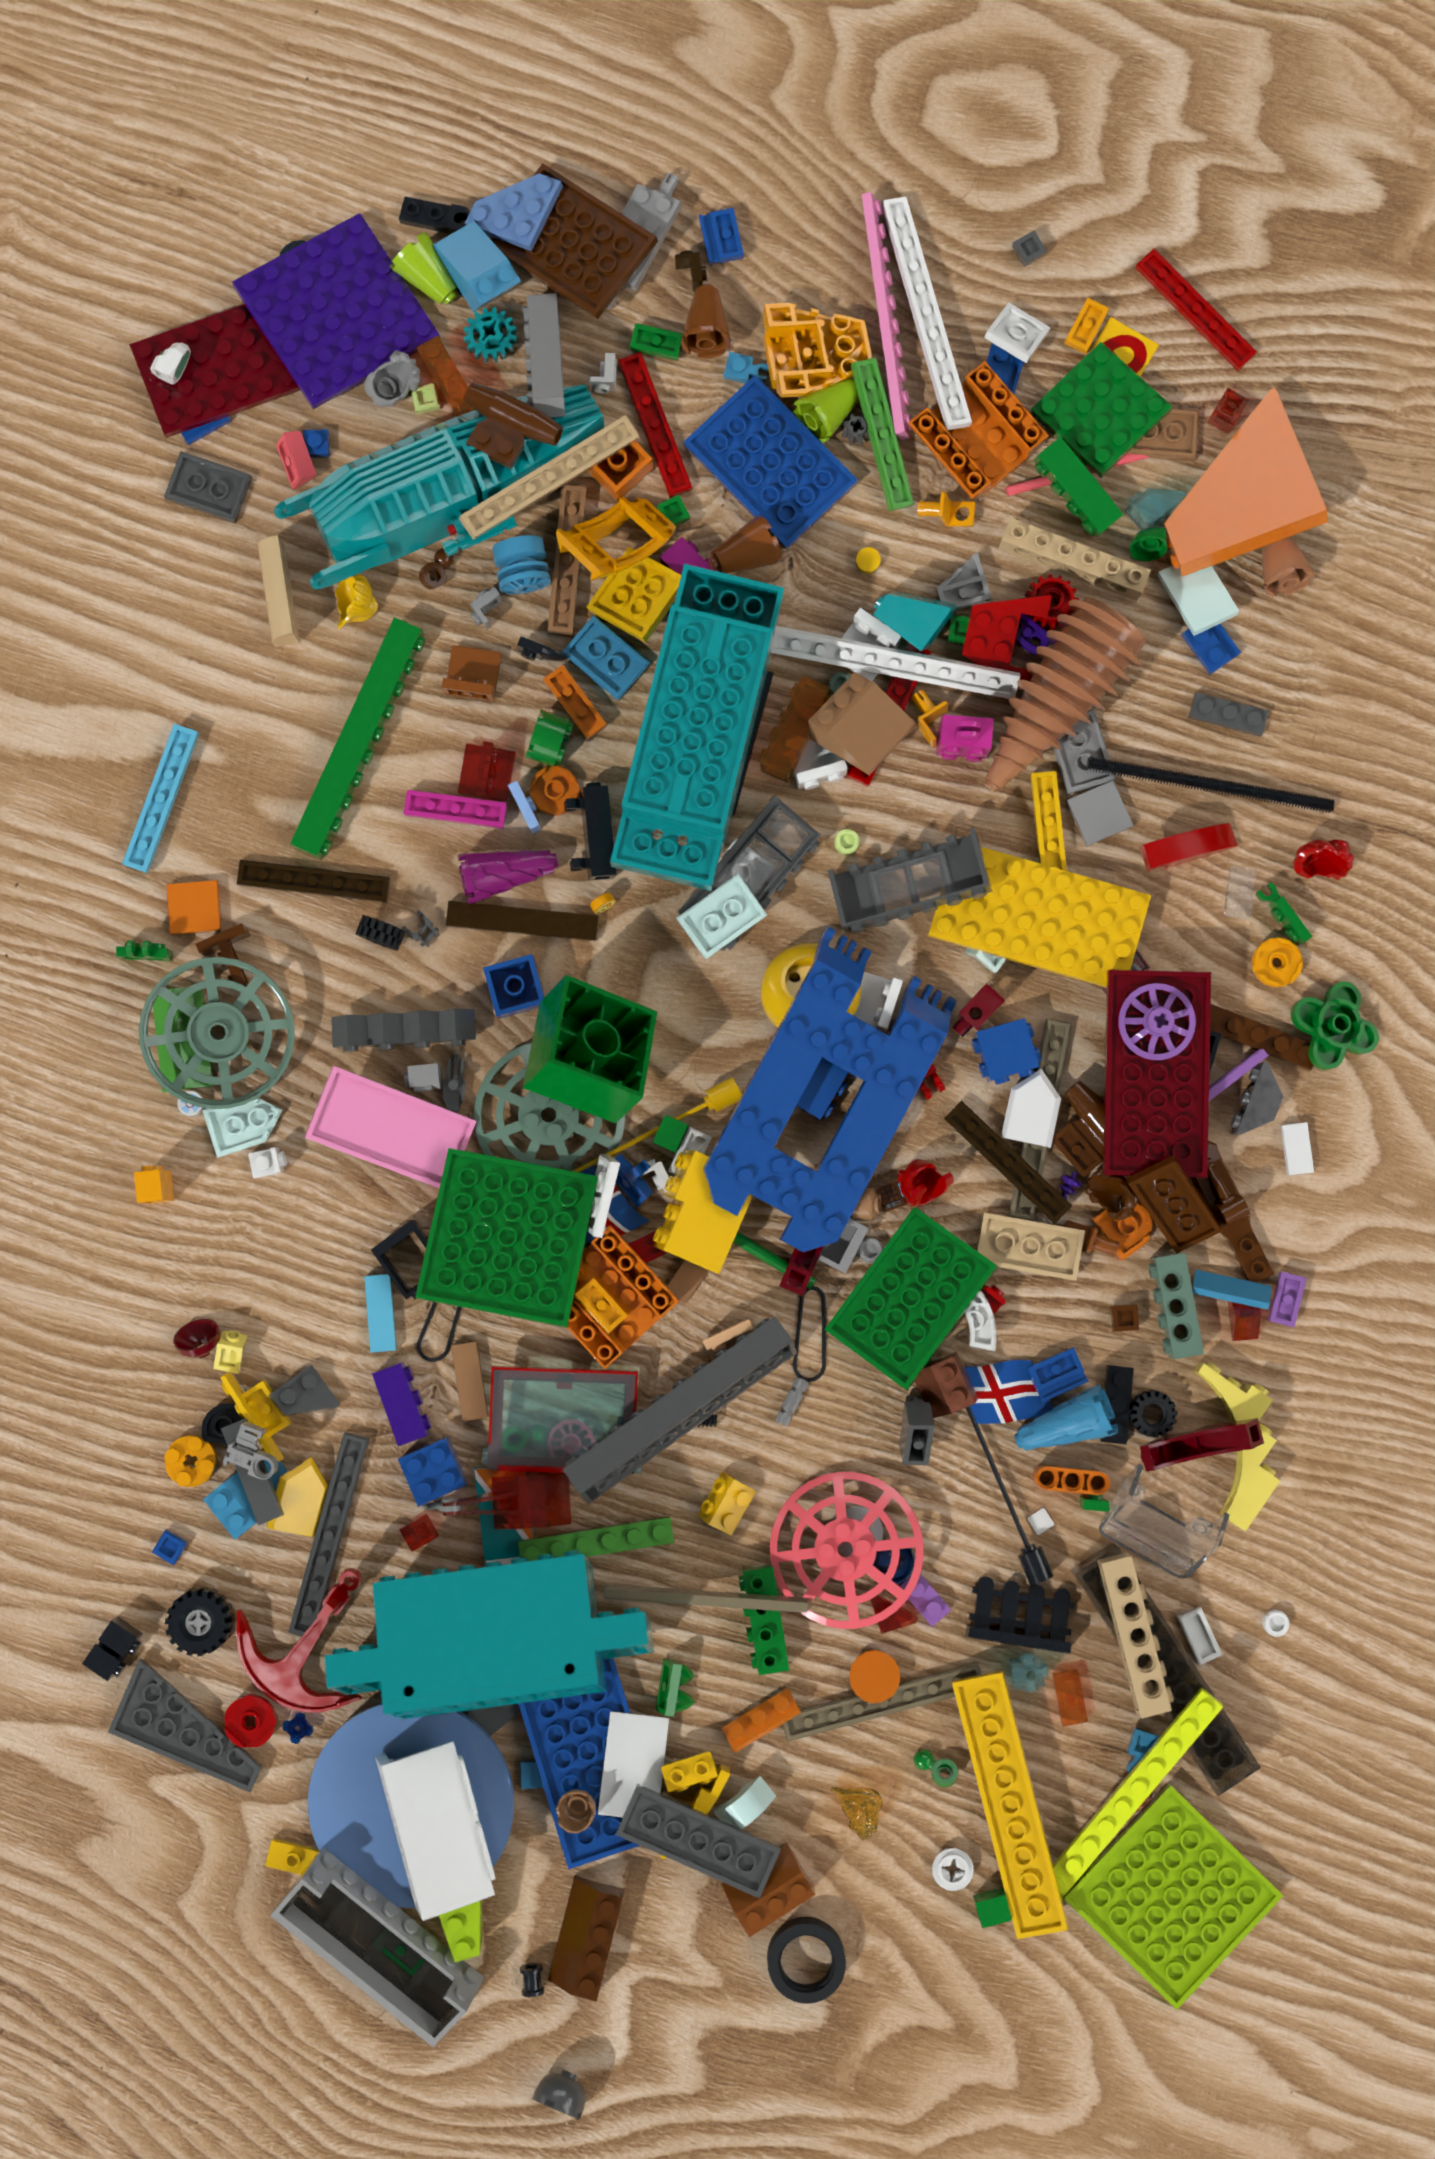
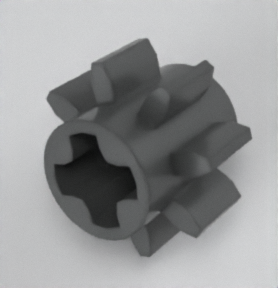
(854, 422)

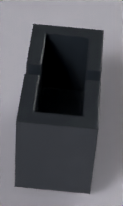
(115, 1644)

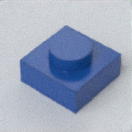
(317, 442)

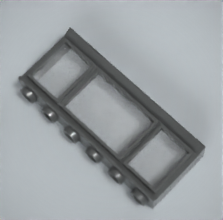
(763, 855)

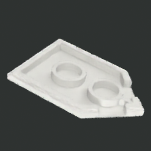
(1032, 1111)

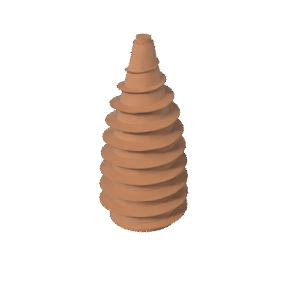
(1066, 685)

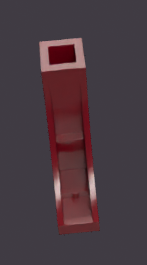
(1201, 1443)

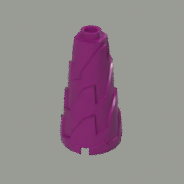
(500, 871)

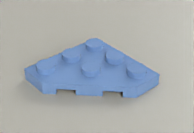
(517, 211)

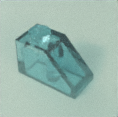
(1152, 506)

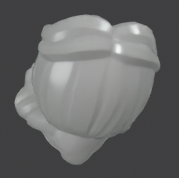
(393, 380)

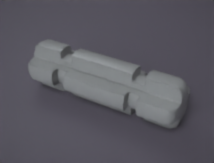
(791, 1401)

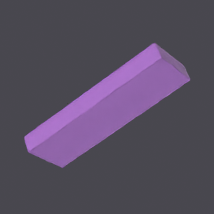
(1236, 1072)

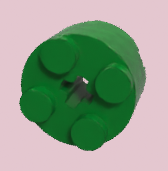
(548, 737)

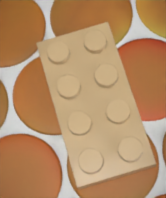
(1031, 1246)

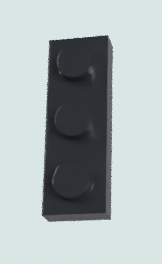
(1119, 1390)

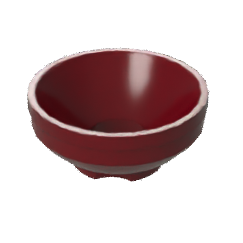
(196, 1334)

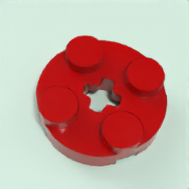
(235, 1721)

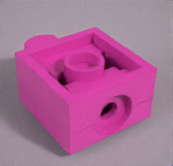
(964, 737)

